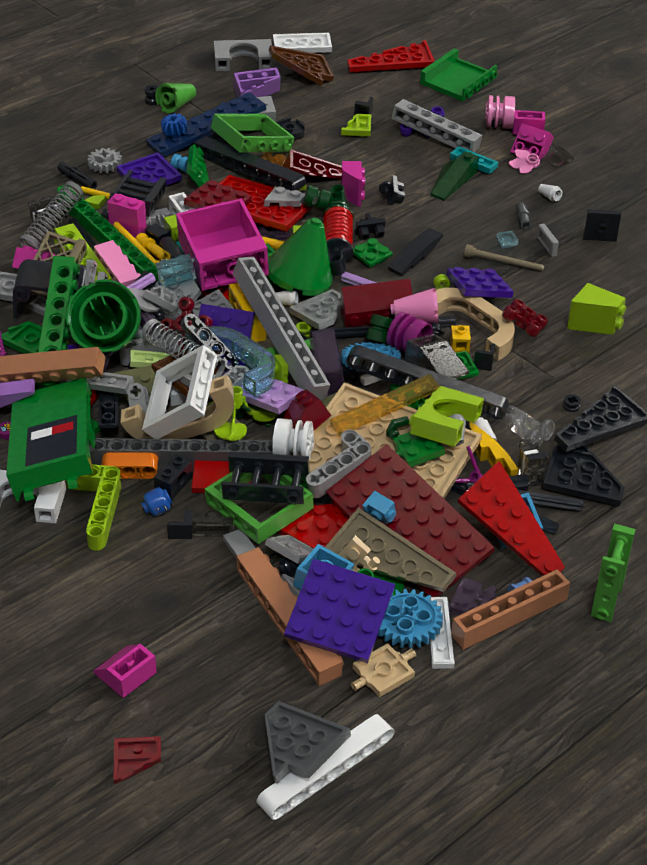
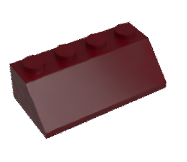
(363, 300)

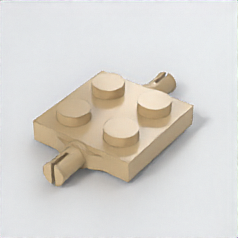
(384, 671)

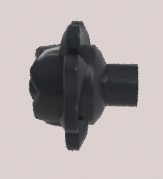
(437, 329)
(288, 566)

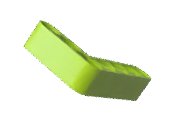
(107, 484)

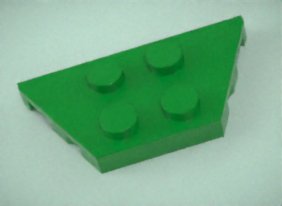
(23, 337)

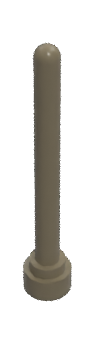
(470, 251)

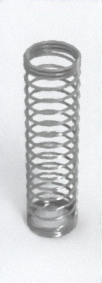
(34, 241)
(155, 334)

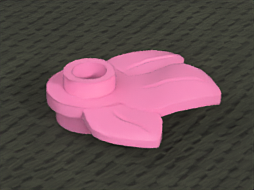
(525, 161)

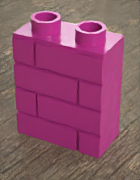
(217, 238)

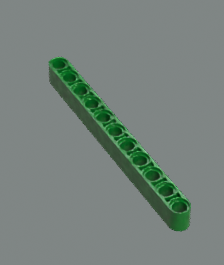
(104, 232)

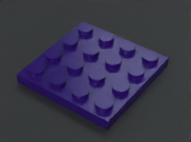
(339, 610)

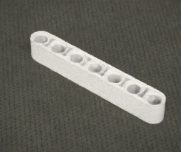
(294, 788)

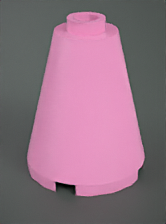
(420, 305)

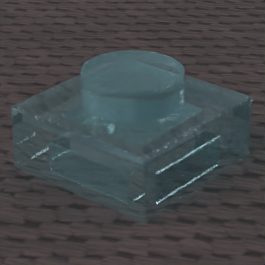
(507, 239)

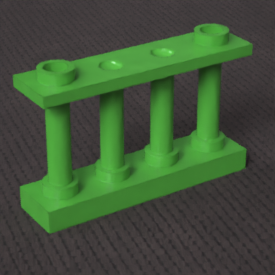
(612, 572)

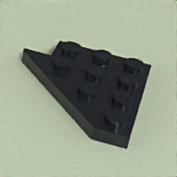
(582, 475)

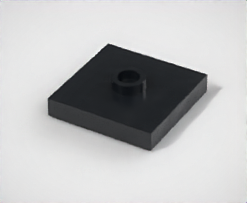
(602, 225)

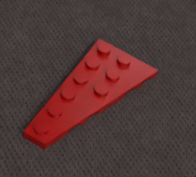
(394, 58)
(504, 512)

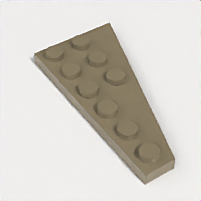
(396, 554)

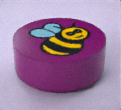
(5, 430)

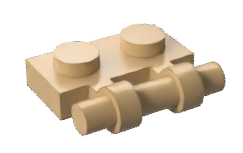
(357, 553)

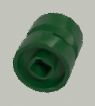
(322, 196)
(379, 328)

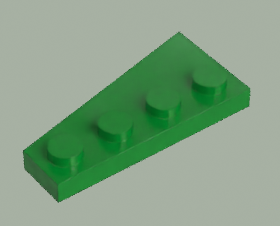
(196, 165)

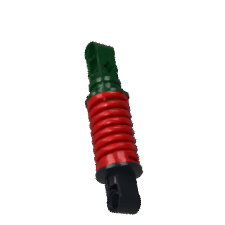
(338, 230)

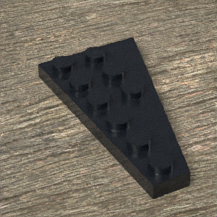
(602, 419)

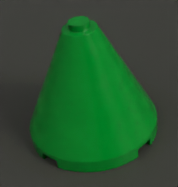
(303, 261)
(103, 316)

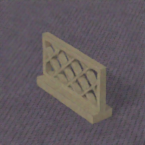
(78, 251)

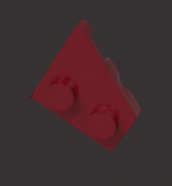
(135, 756)

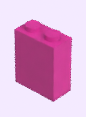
(128, 212)

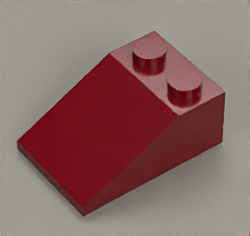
(307, 408)

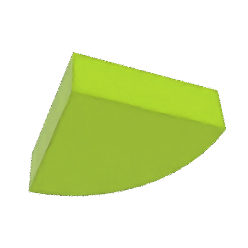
(96, 201)

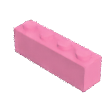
(116, 263)

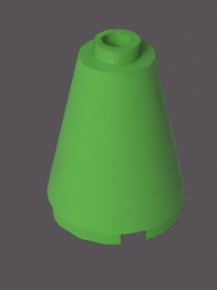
(174, 96)

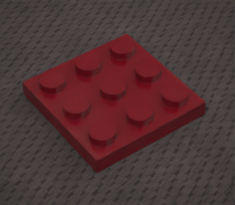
(214, 193)

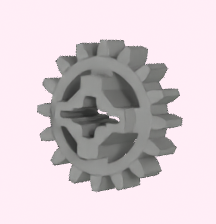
(104, 160)

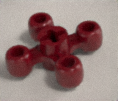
(186, 309)
(525, 317)

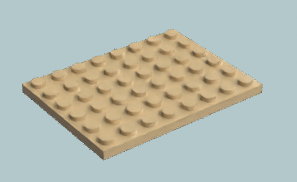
(438, 472)

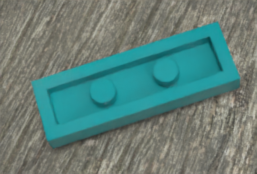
(485, 164)

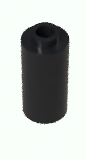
(169, 245)

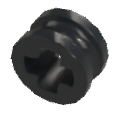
(571, 403)

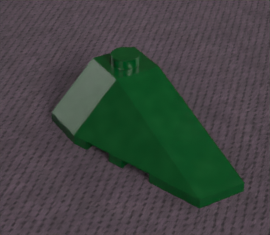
(455, 174)

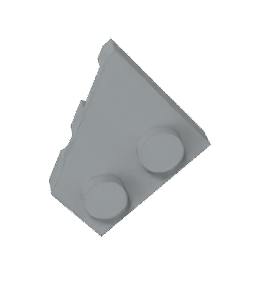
(285, 197)
(162, 297)

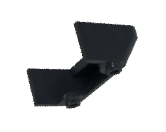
(35, 276)

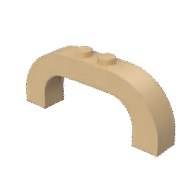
(483, 312)
(215, 414)

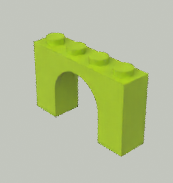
(432, 419)

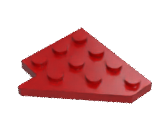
(317, 525)

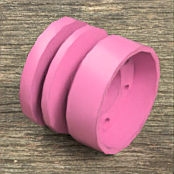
(500, 112)

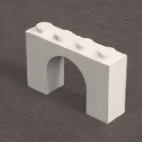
(48, 500)

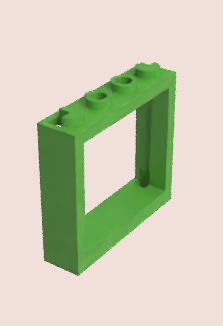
(229, 124)
(245, 522)

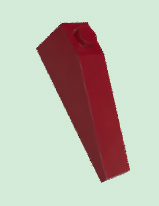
(311, 166)

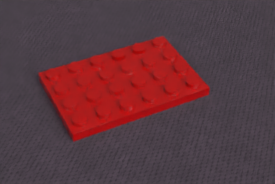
(270, 216)

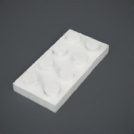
(304, 42)

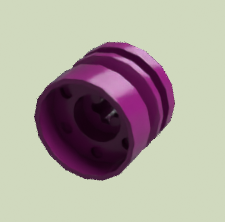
(405, 328)

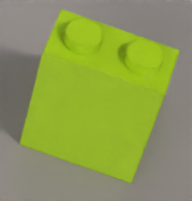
(596, 311)

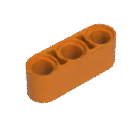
(132, 464)

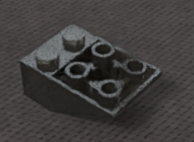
(435, 355)

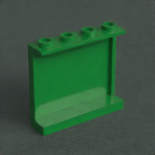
(456, 76)

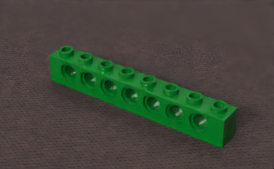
(61, 267)

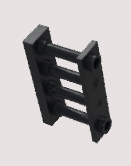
(146, 191)
(266, 464)

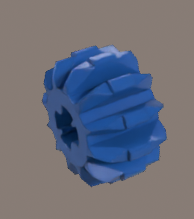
(173, 125)

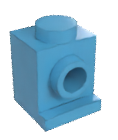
(380, 507)

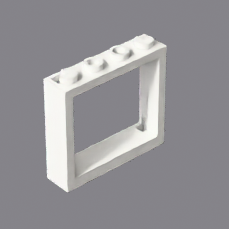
(202, 363)

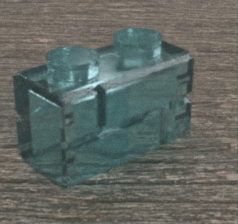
(176, 270)

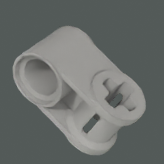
(142, 398)

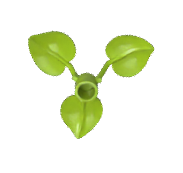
(237, 431)

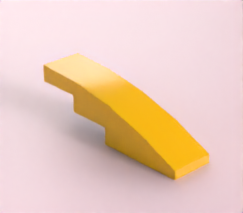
(492, 452)

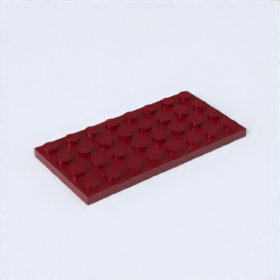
(420, 512)

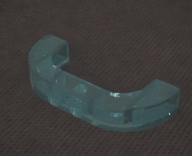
(261, 361)

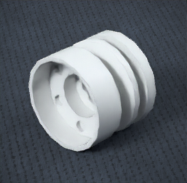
(296, 440)

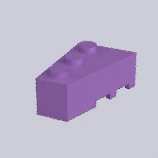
(258, 82)

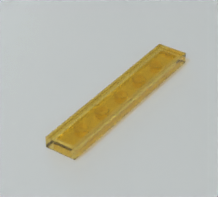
(384, 404)

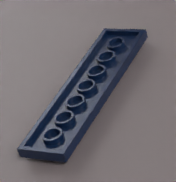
(201, 124)

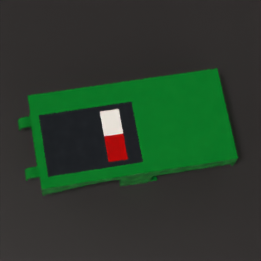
(50, 438)

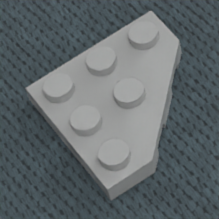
(319, 310)

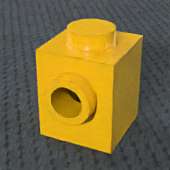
(460, 338)

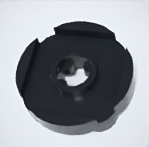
(295, 128)

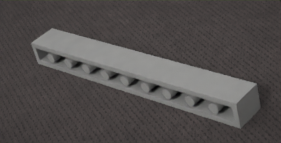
(280, 327)

